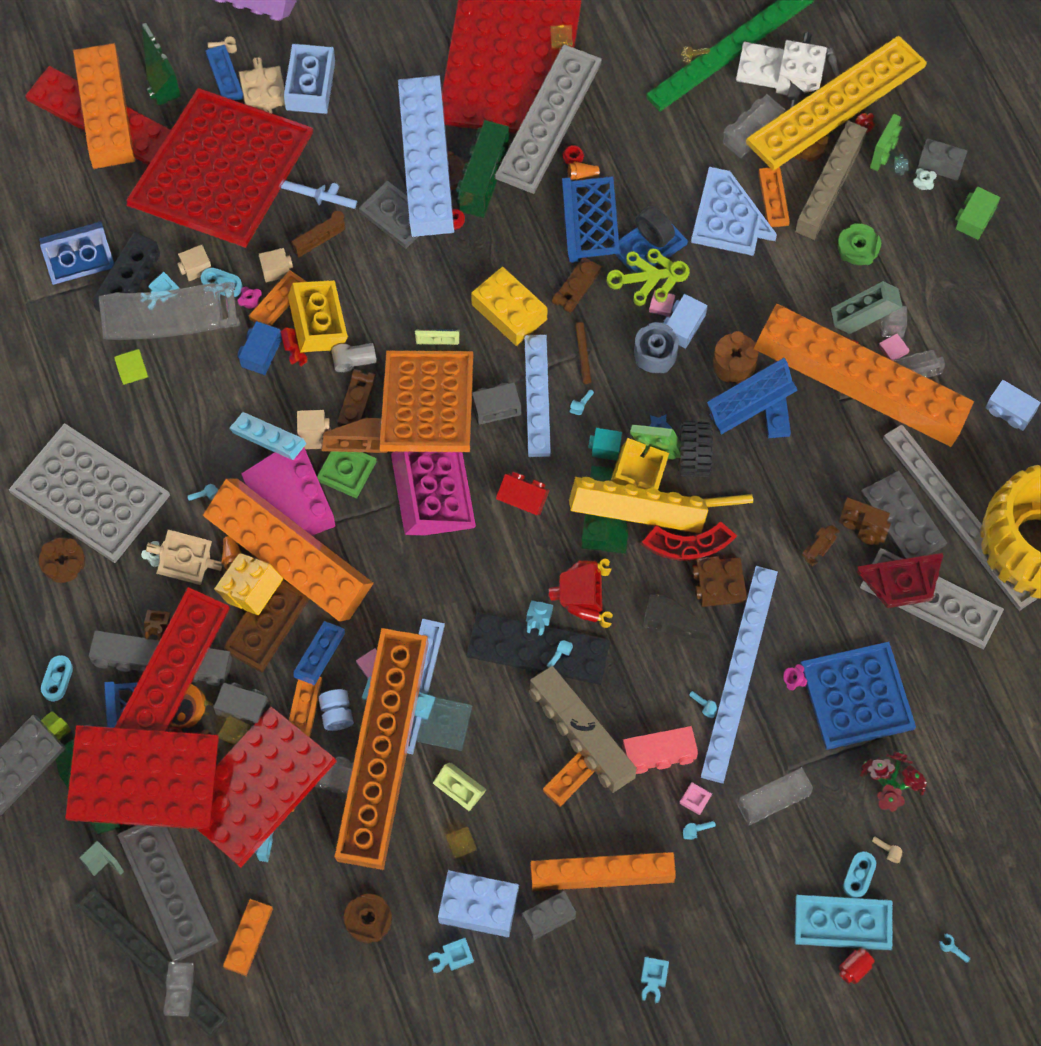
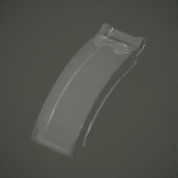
(167, 312)

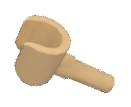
(228, 42)
(895, 852)

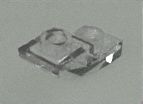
(179, 989)

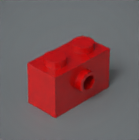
(522, 493)

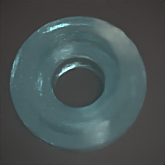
(901, 164)

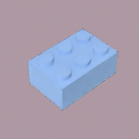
(309, 78)
(478, 903)

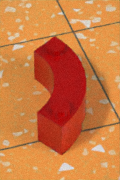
(688, 548)

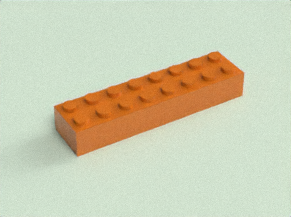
(288, 549)

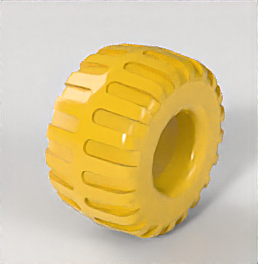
(1007, 549)

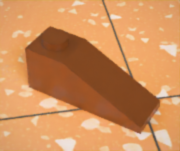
(354, 437)

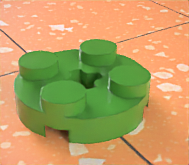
(853, 254)

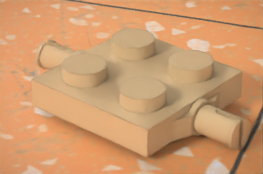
(262, 87)
(184, 557)

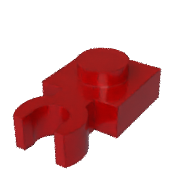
(291, 344)

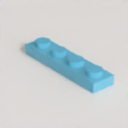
(268, 436)

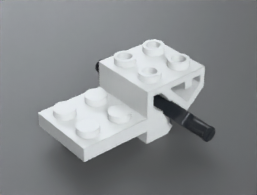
(789, 70)

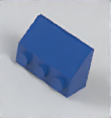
(76, 252)

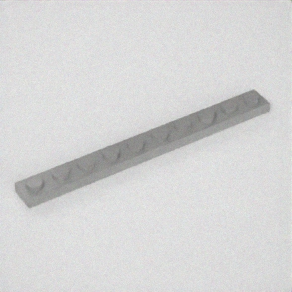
(948, 503)

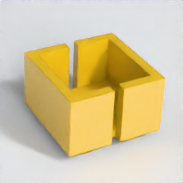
(639, 471)
(248, 583)

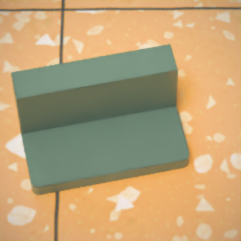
(97, 857)

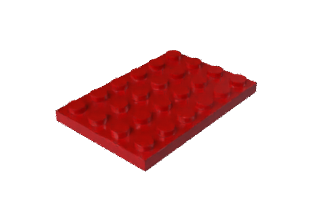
(142, 777)
(262, 784)

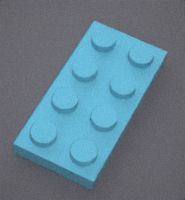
(843, 922)

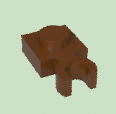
(156, 623)

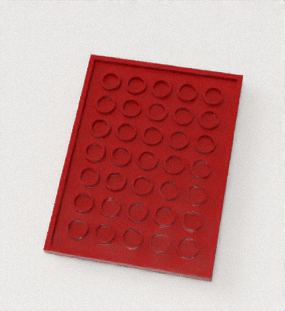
(501, 58)
(220, 167)

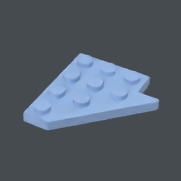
(728, 216)

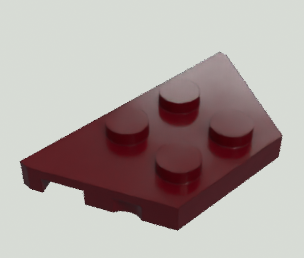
(903, 580)

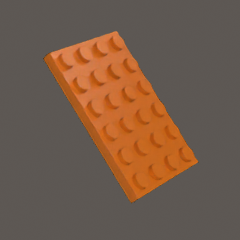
(427, 401)

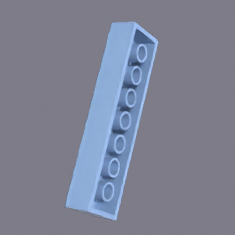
(425, 156)

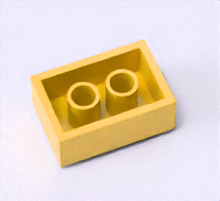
(509, 306)
(317, 315)

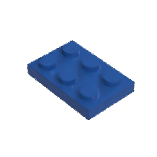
(637, 243)

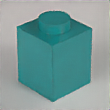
(605, 444)

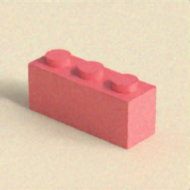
(661, 749)

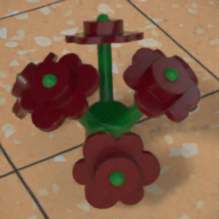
(891, 796)

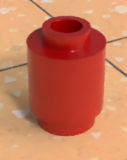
(856, 966)

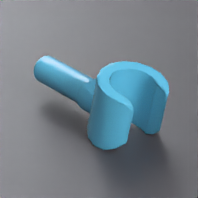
(578, 407)
(210, 491)
(563, 647)
(709, 706)
(691, 829)
(953, 948)

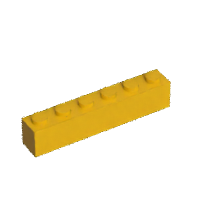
(638, 504)

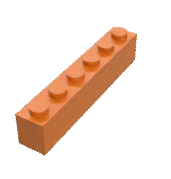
(603, 871)

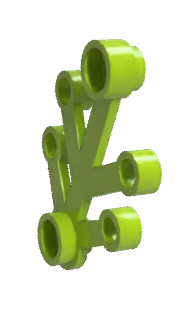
(651, 275)

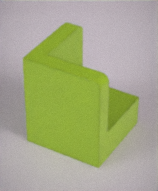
(131, 366)
(56, 725)

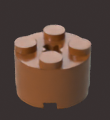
(735, 357)

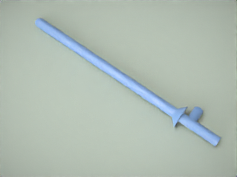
(320, 194)

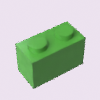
(977, 212)

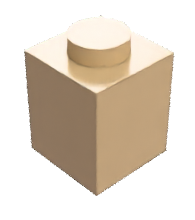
(193, 262)
(275, 264)

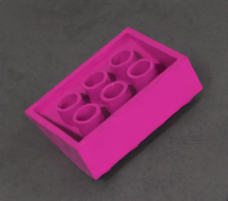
(292, 490)
(432, 492)

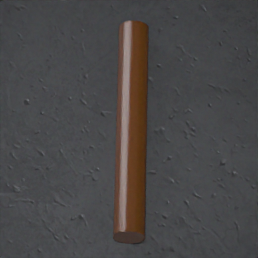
(583, 353)

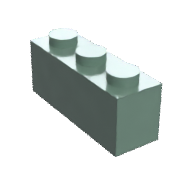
(866, 307)

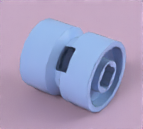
(335, 705)

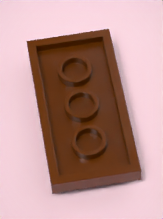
(261, 635)

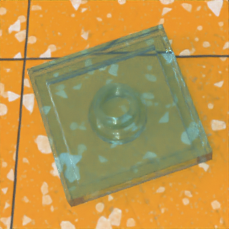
(446, 724)

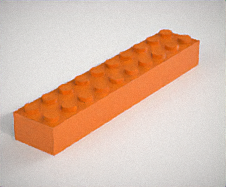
(864, 375)
(382, 749)

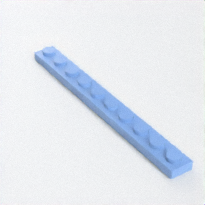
(739, 675)

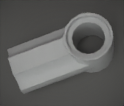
(347, 357)

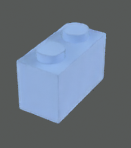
(686, 318)
(1012, 405)

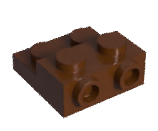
(867, 519)
(719, 581)

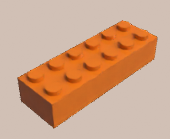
(104, 106)

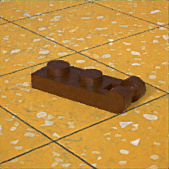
(319, 234)
(577, 284)
(356, 398)

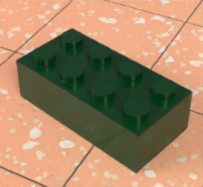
(479, 173)

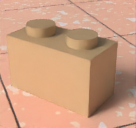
(311, 427)

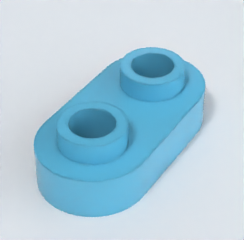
(221, 277)
(56, 679)
(859, 876)

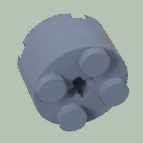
(656, 348)

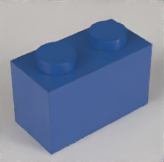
(260, 347)

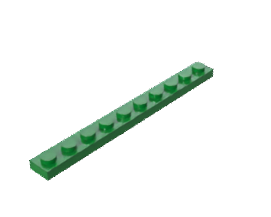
(724, 52)

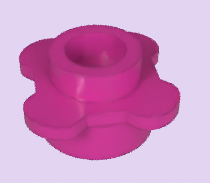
(249, 303)
(789, 677)

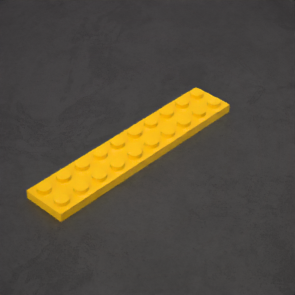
(835, 103)

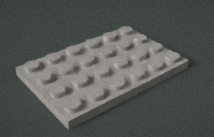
(89, 492)

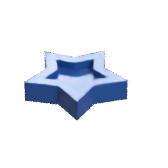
(659, 422)

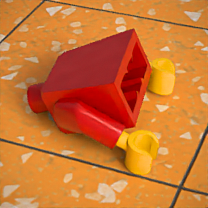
(582, 590)

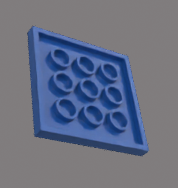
(857, 695)

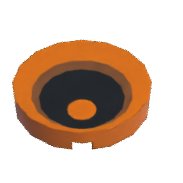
(190, 709)

